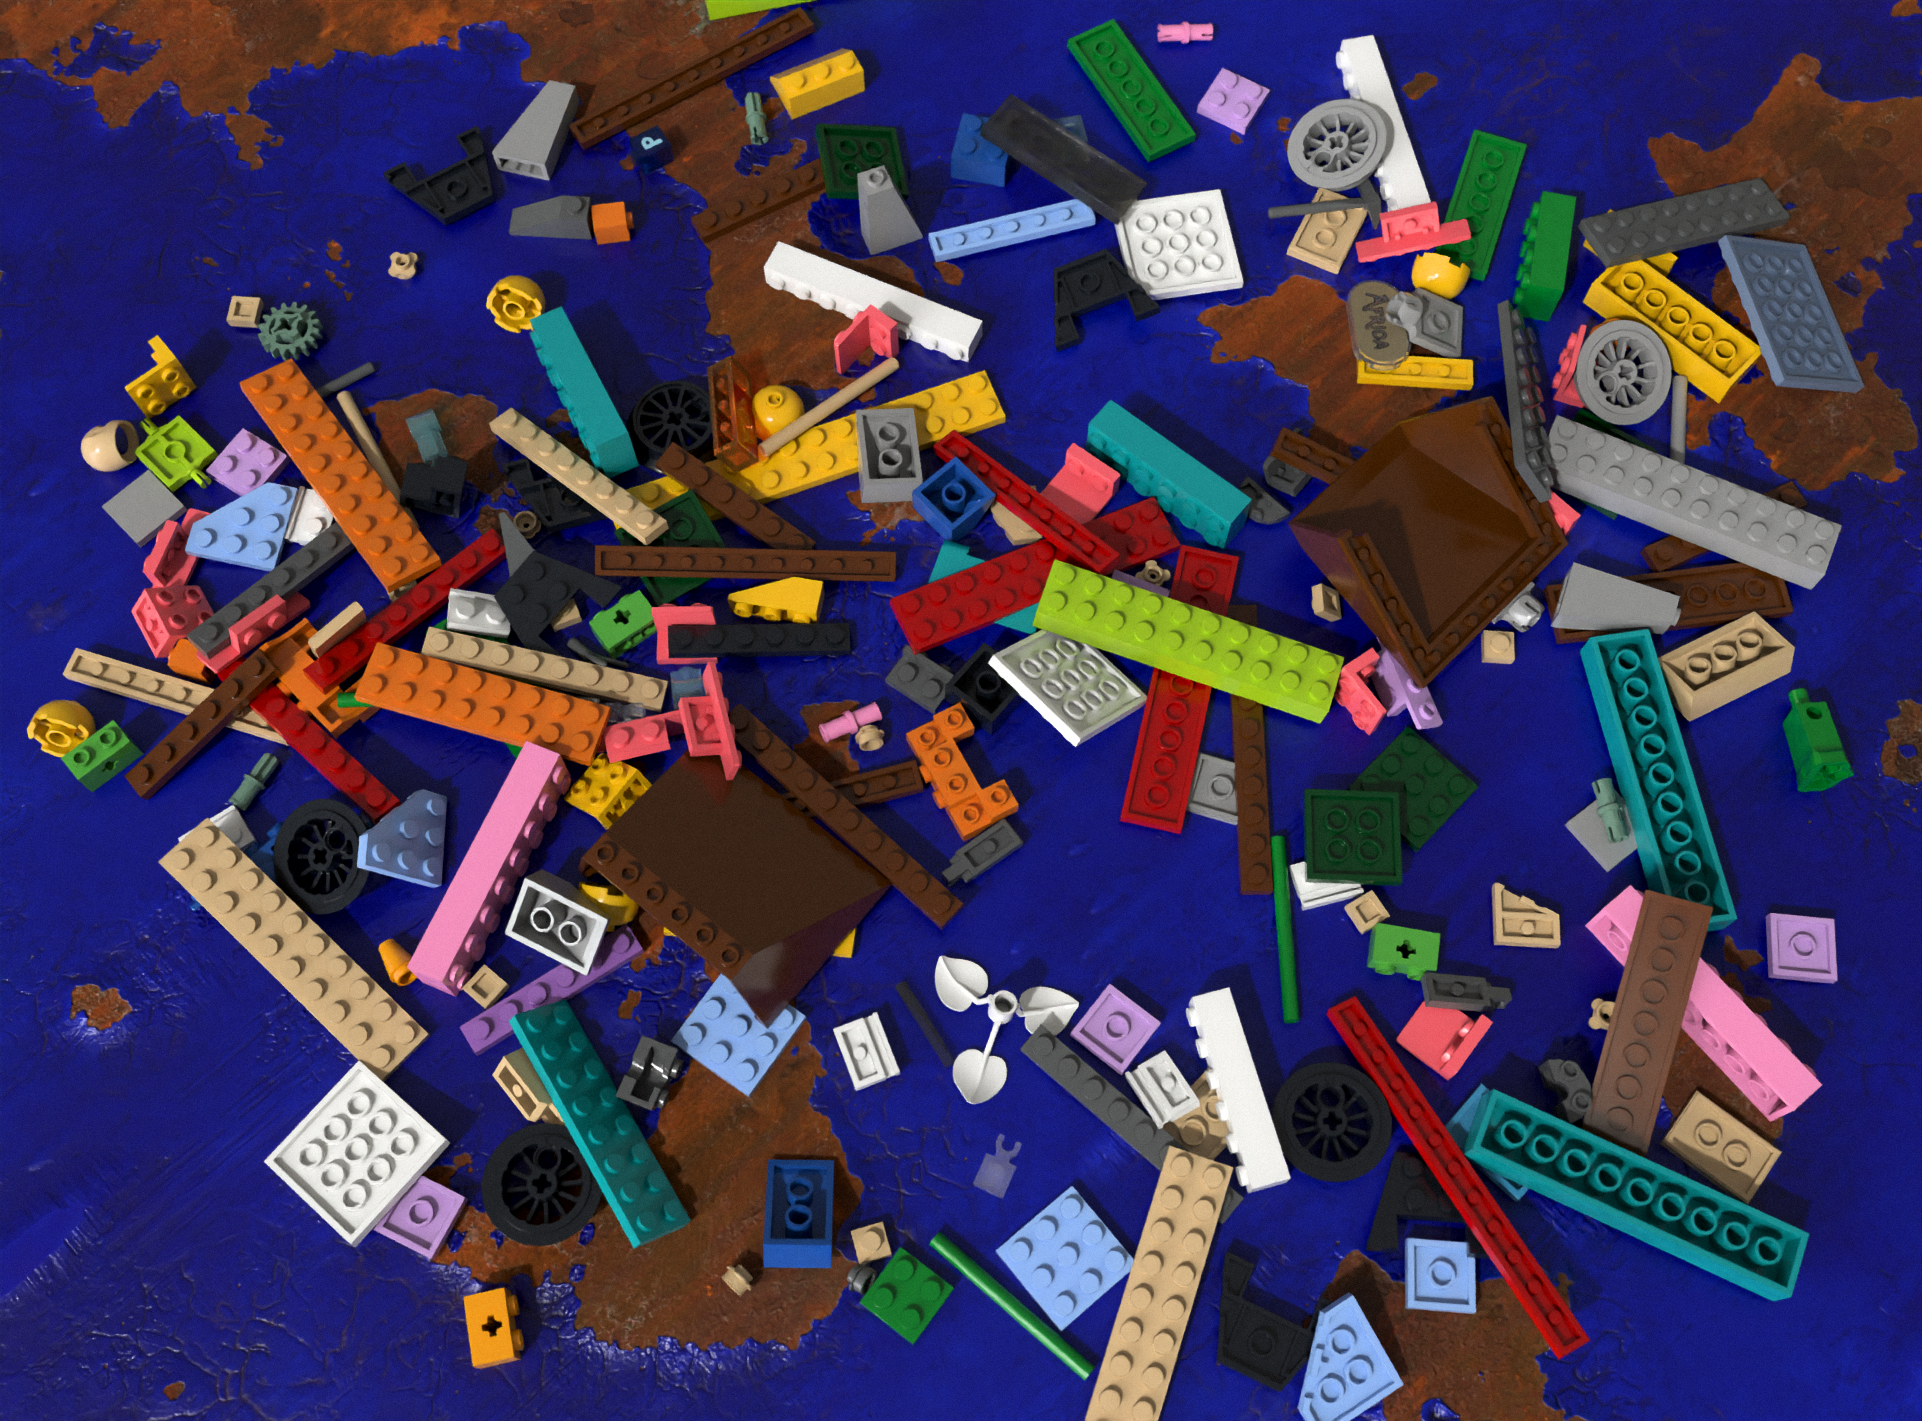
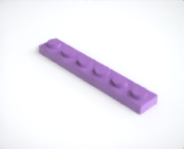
(556, 985)

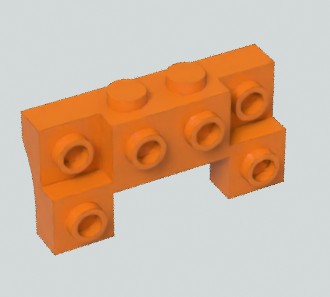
(291, 656)
(951, 778)

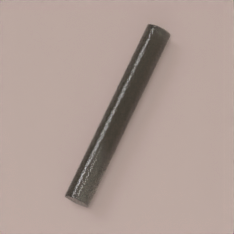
(925, 1024)

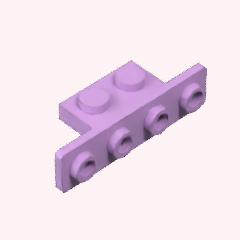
(1400, 692)

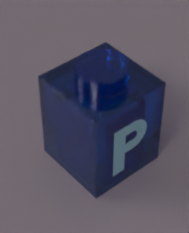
(650, 150)

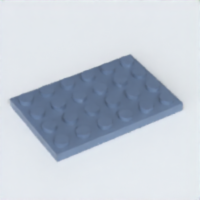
(1790, 314)

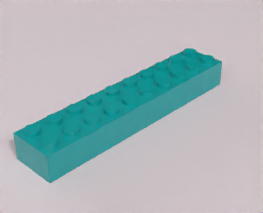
(1655, 772)
(1636, 1196)

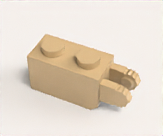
(525, 1088)

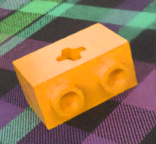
(480, 1314)

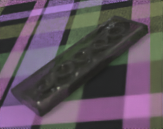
(1063, 159)

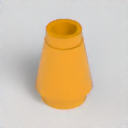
(396, 962)

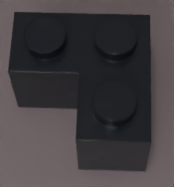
(437, 488)

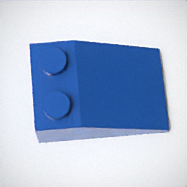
(798, 1214)

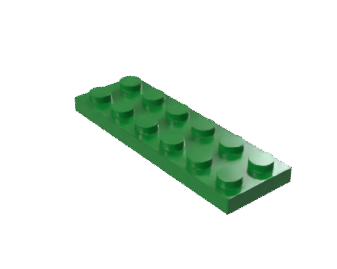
(1131, 90)
(1482, 199)

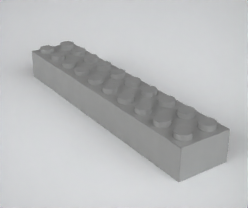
(1690, 503)

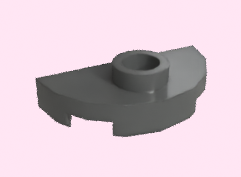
(1263, 506)

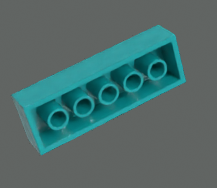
(582, 393)
(1169, 474)

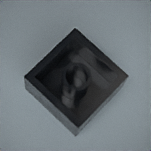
(982, 691)

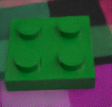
(907, 1295)

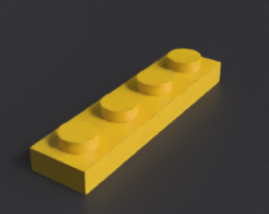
(1421, 372)

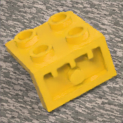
(162, 383)
(607, 790)

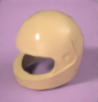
(100, 446)

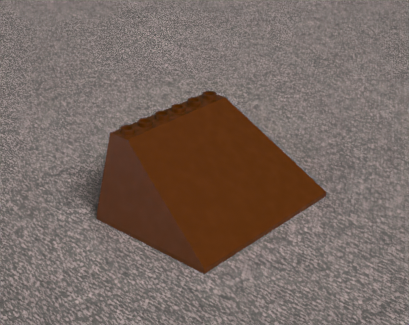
(1431, 533)
(738, 878)

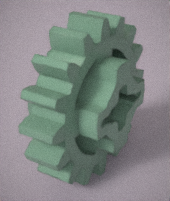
(290, 331)

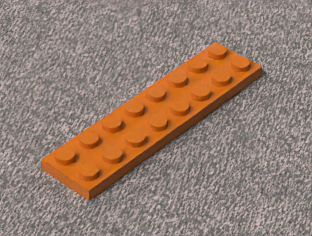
(482, 703)

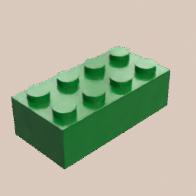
(1544, 255)

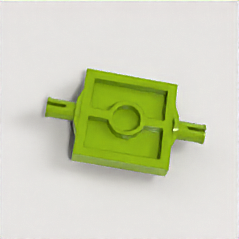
(175, 453)

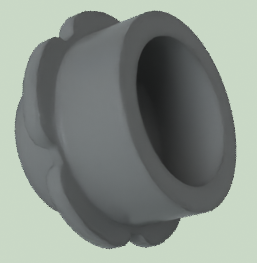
(861, 1278)

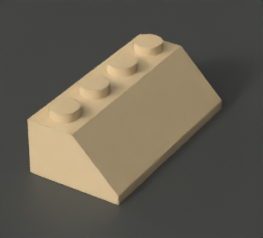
(1725, 665)

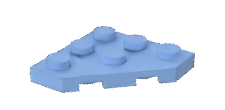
(246, 530)
(408, 841)
(1345, 1366)

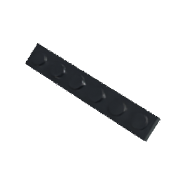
(758, 640)

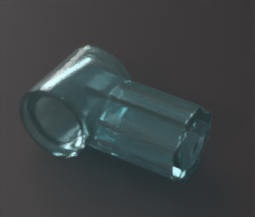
(427, 433)

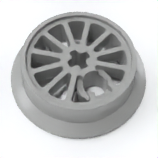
(1338, 146)
(1655, 367)

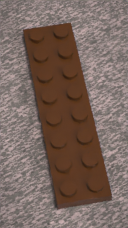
(1706, 597)
(1646, 1020)

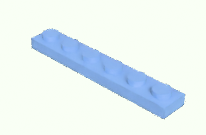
(1010, 229)

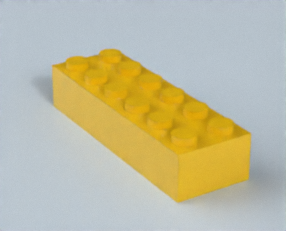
(1696, 339)

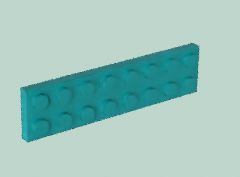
(599, 1123)

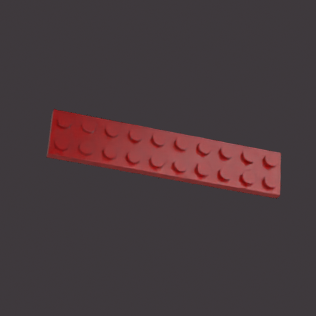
(1017, 579)
(1176, 706)

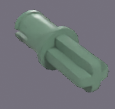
(756, 118)
(254, 781)

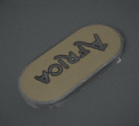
(1372, 335)

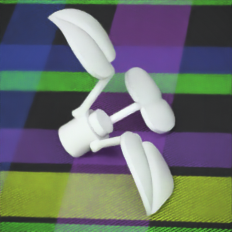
(963, 981)

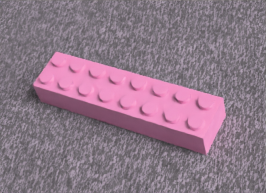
(491, 870)
(1721, 1023)

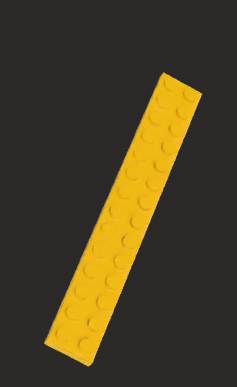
(831, 448)

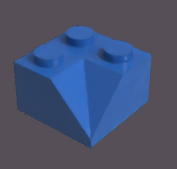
(976, 157)
(952, 500)

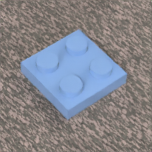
(1439, 1276)

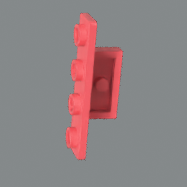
(1411, 231)
(168, 560)
(256, 628)
(708, 723)
(640, 736)

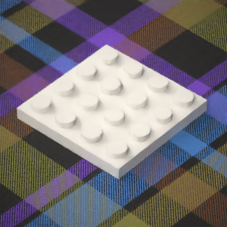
(1179, 245)
(1068, 684)
(357, 1153)

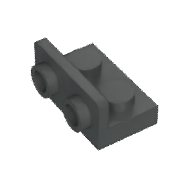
(920, 679)

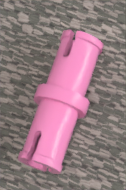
(1185, 32)
(850, 722)

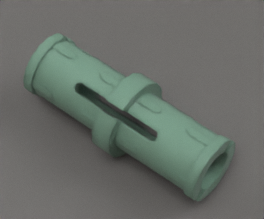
(1610, 810)

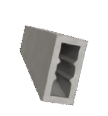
(539, 133)
(884, 213)
(1611, 603)

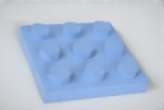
(731, 1041)
(1066, 1258)

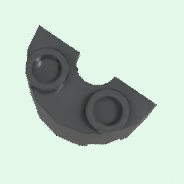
(650, 1074)
(1570, 1087)

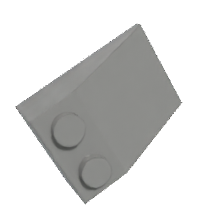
(887, 455)
(558, 921)

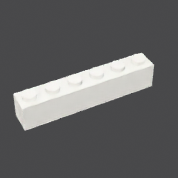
(1238, 1091)

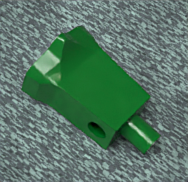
(1814, 744)

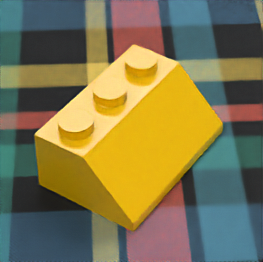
(819, 82)

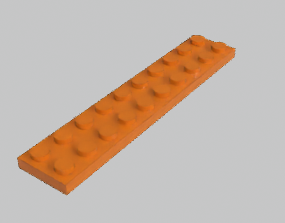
(340, 475)

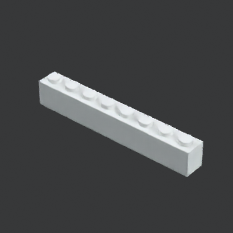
(1368, 82)
(853, 292)

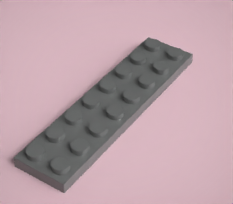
(1683, 222)
(1524, 401)

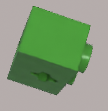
(616, 636)
(102, 756)
(1418, 945)

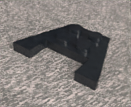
(453, 190)
(1090, 286)
(550, 499)
(542, 591)
(1414, 1194)
(1255, 1339)

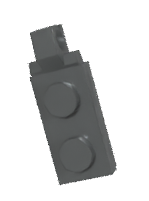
(982, 853)
(1463, 993)

